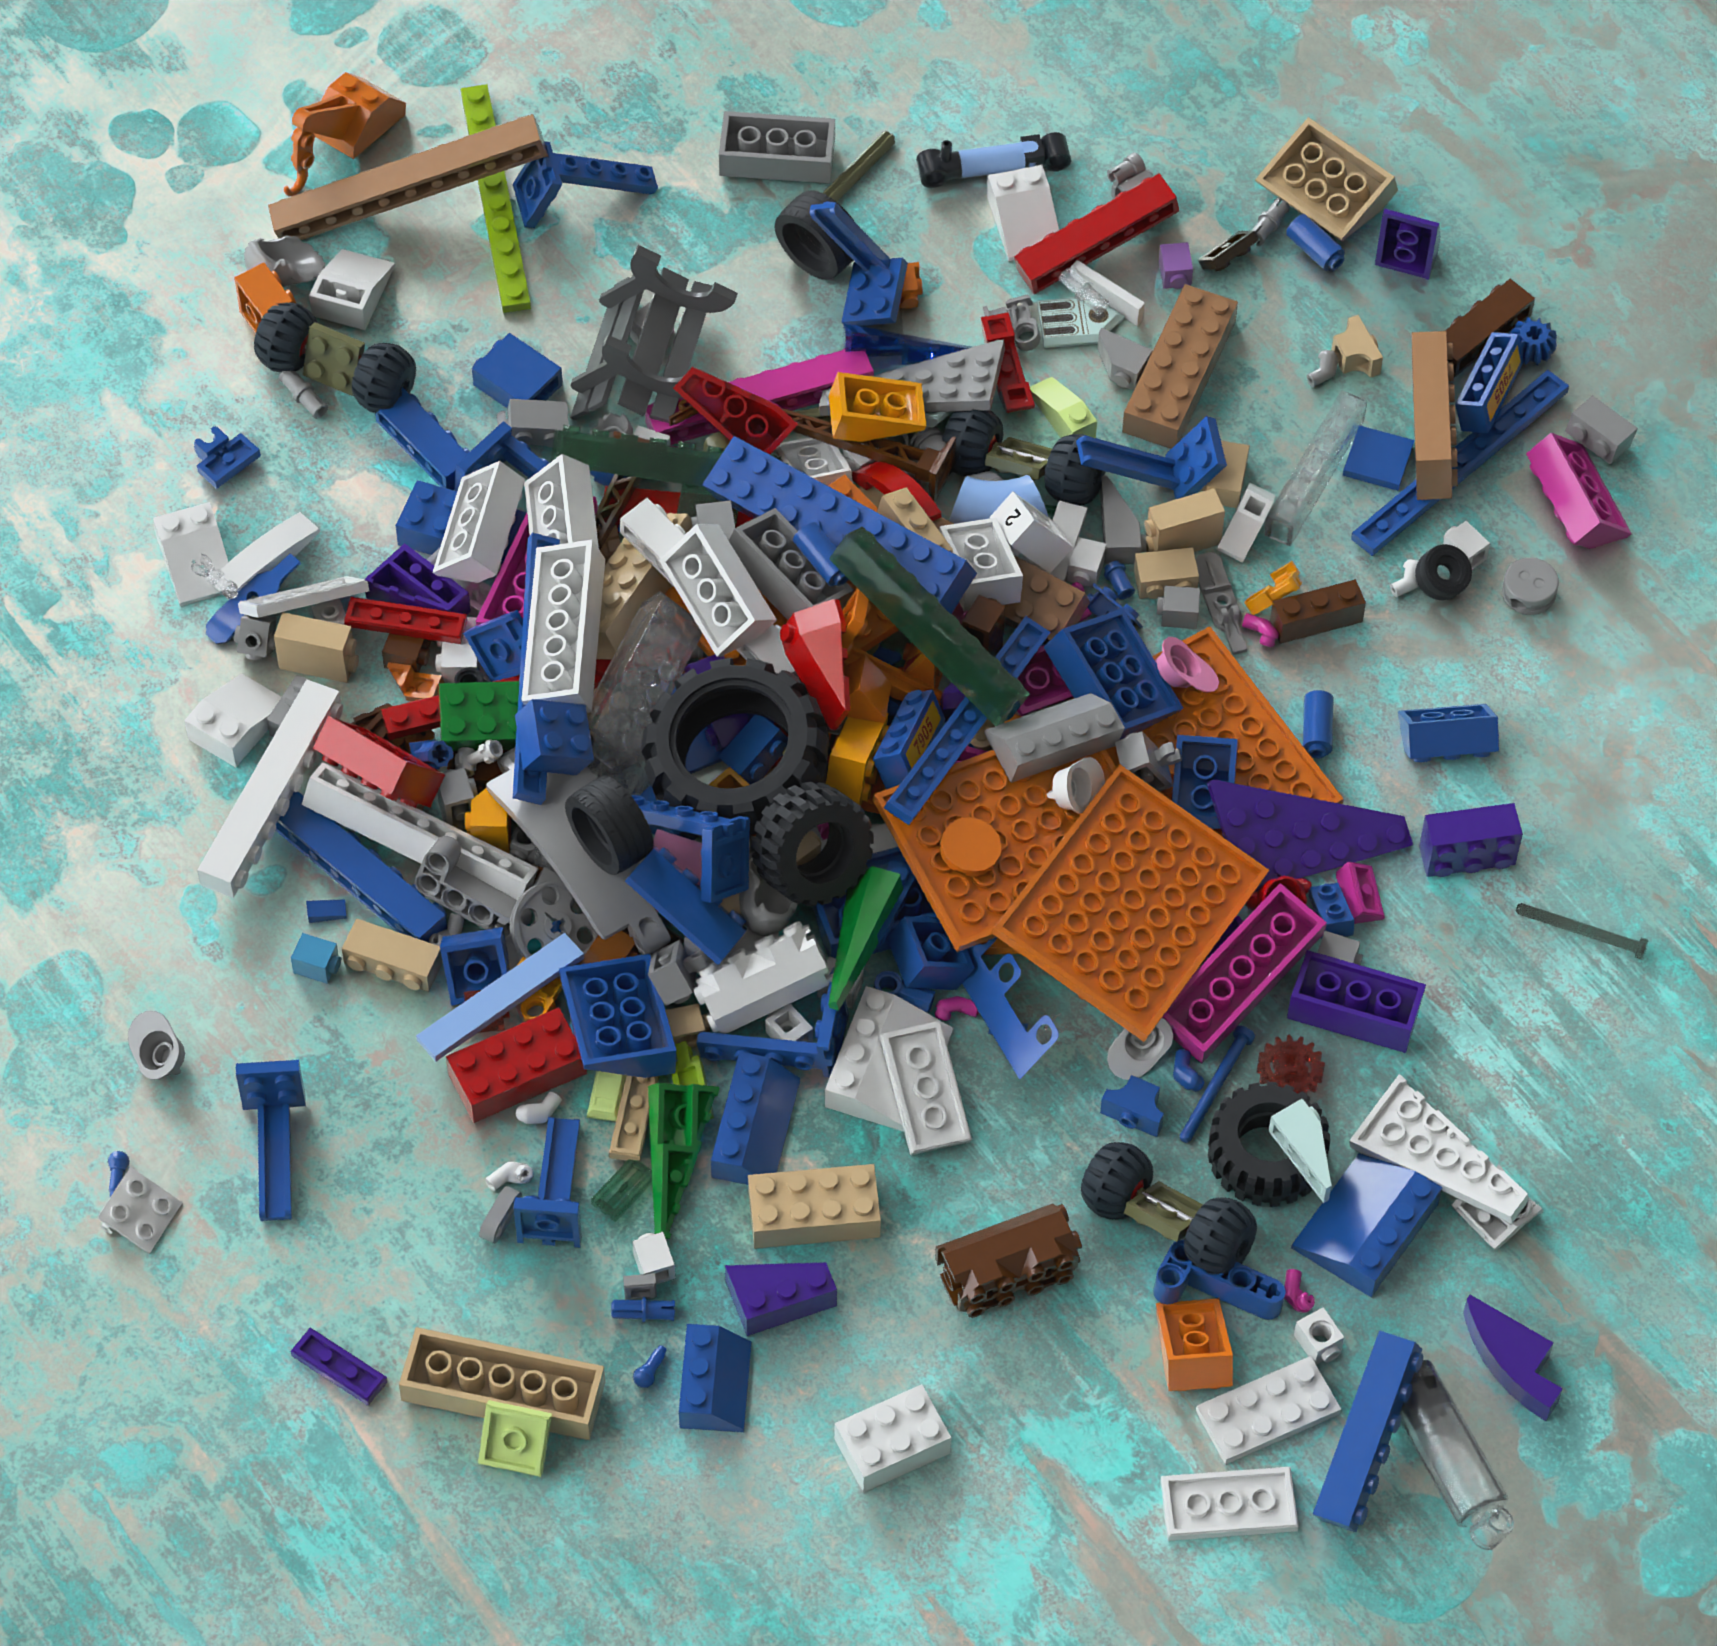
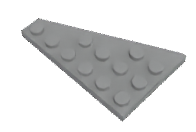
(951, 381)

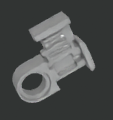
(1020, 320)

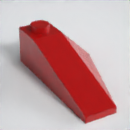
(736, 410)
(816, 653)

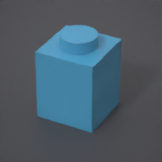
(315, 958)

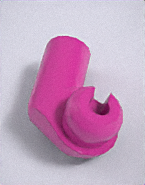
(1263, 626)
(1294, 1295)

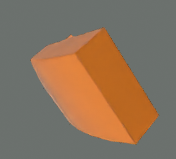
(415, 684)

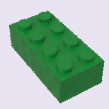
(478, 713)

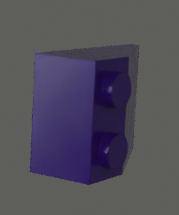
(1407, 244)

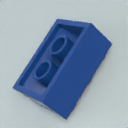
(1449, 732)
(714, 1379)

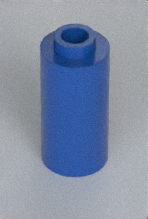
(1316, 243)
(818, 549)
(1318, 723)

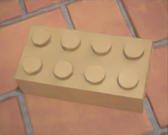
(814, 1206)

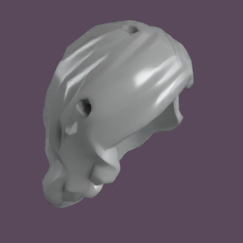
(287, 256)
(763, 906)

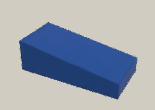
(326, 910)

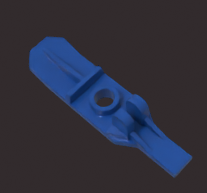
(228, 617)

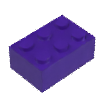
(1470, 840)

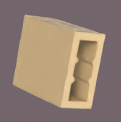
(1185, 523)
(315, 647)

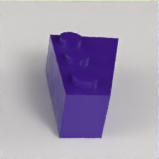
(410, 581)
(779, 1293)

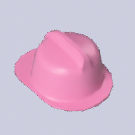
(1184, 668)

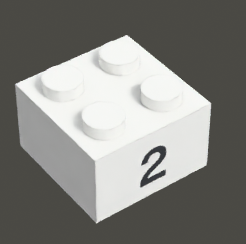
(1031, 533)

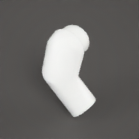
(538, 1112)

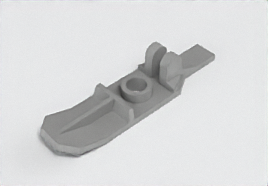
(1216, 588)

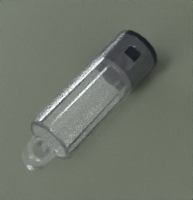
(1455, 1460)

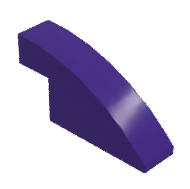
(1513, 1356)

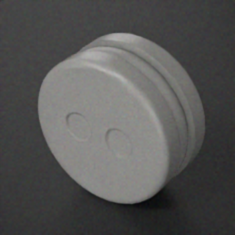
(1530, 586)

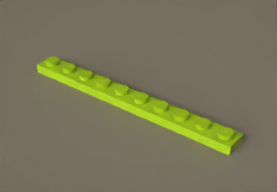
(497, 210)

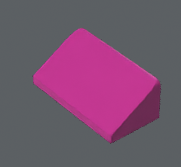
(1360, 892)

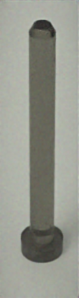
(1583, 929)

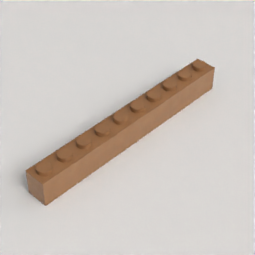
(408, 179)

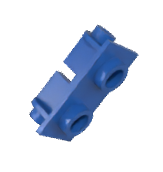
(1105, 602)

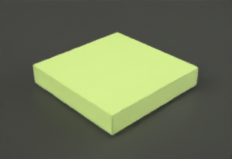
(514, 1438)

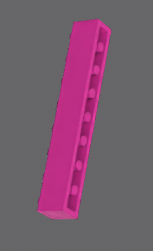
(788, 387)

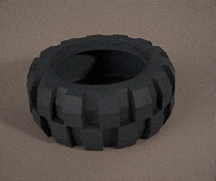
(721, 693)

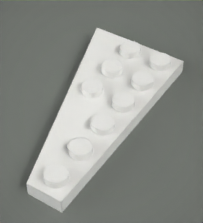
(1417, 1137)

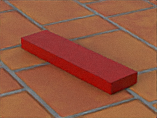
(405, 620)

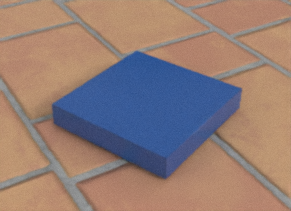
(1378, 457)

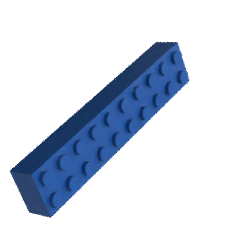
(762, 482)

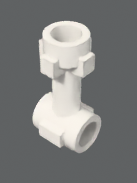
(469, 758)

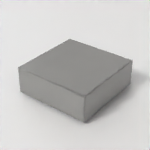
(640, 1286)

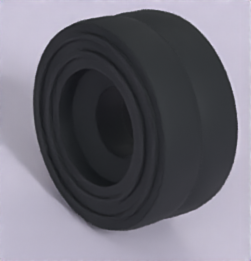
(1429, 579)

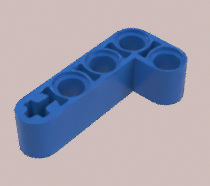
(1259, 1296)

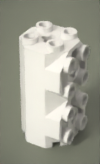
(762, 979)

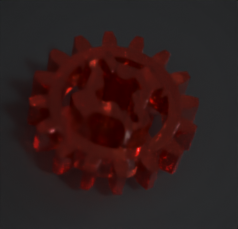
(1290, 1062)

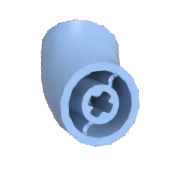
(981, 498)

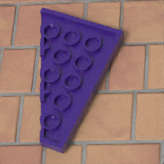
(1301, 833)

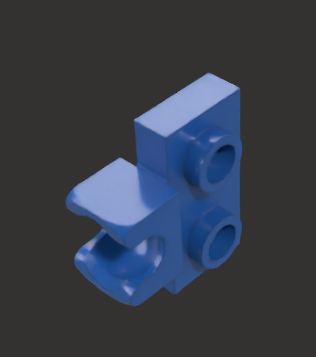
(224, 458)

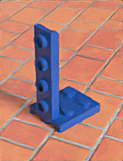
(544, 177)
(875, 278)
(497, 447)
(1183, 469)
(498, 645)
(723, 845)
(799, 1054)
(272, 1090)
(553, 1213)

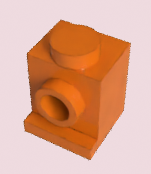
(912, 287)

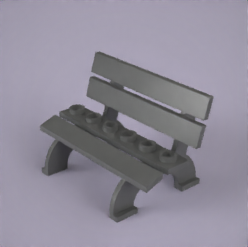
(611, 350)

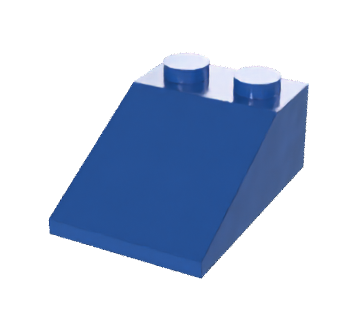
(1202, 762)

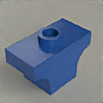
(1134, 1106)

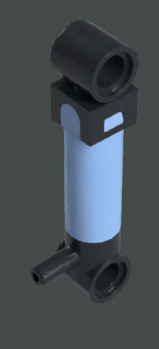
(939, 166)

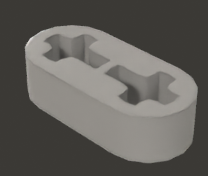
(499, 1215)

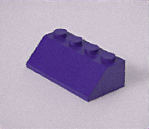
(1356, 1001)

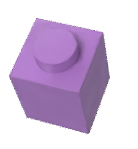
(1175, 265)

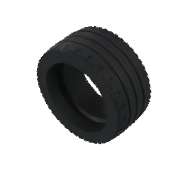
(806, 241)
(609, 825)

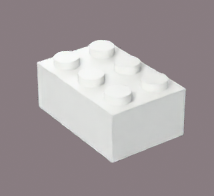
(892, 1438)

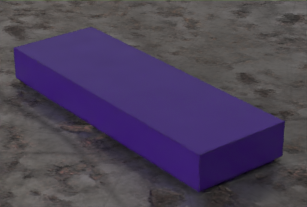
(339, 1366)

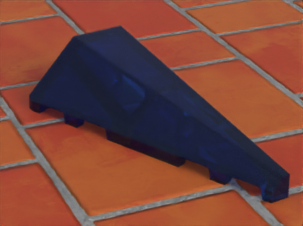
(886, 343)

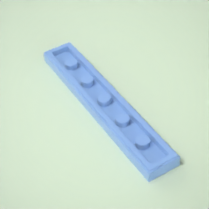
(499, 997)

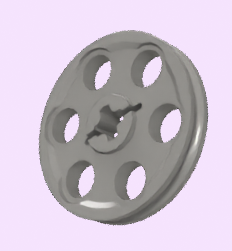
(541, 927)

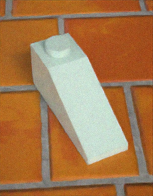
(1301, 1138)

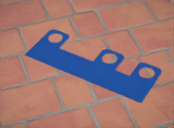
(988, 996)

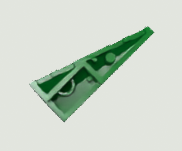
(862, 919)
(676, 1128)

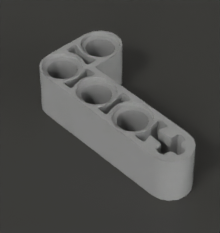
(463, 892)

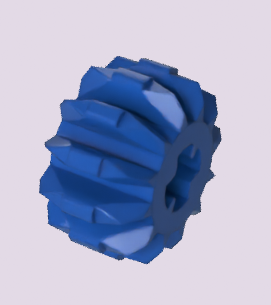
(1536, 340)

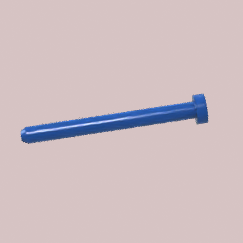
(1243, 1036)

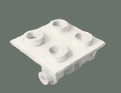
(139, 1210)

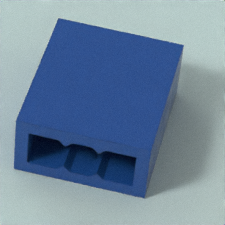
(516, 372)

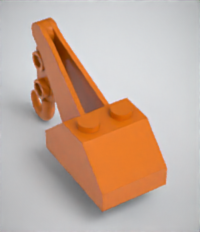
(347, 118)

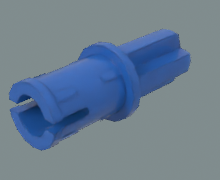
(643, 1309)

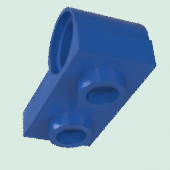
(1332, 907)

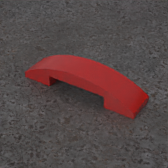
(1011, 383)
(889, 479)

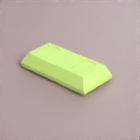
(606, 1096)

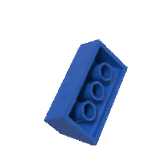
(754, 1119)

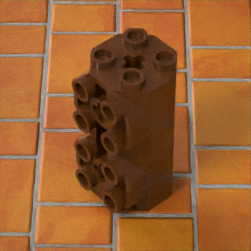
(1009, 1256)

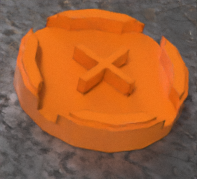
(970, 846)

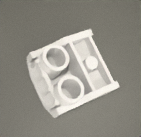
(1494, 1229)

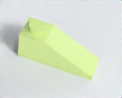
(1063, 409)

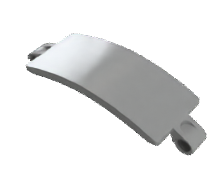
(602, 897)

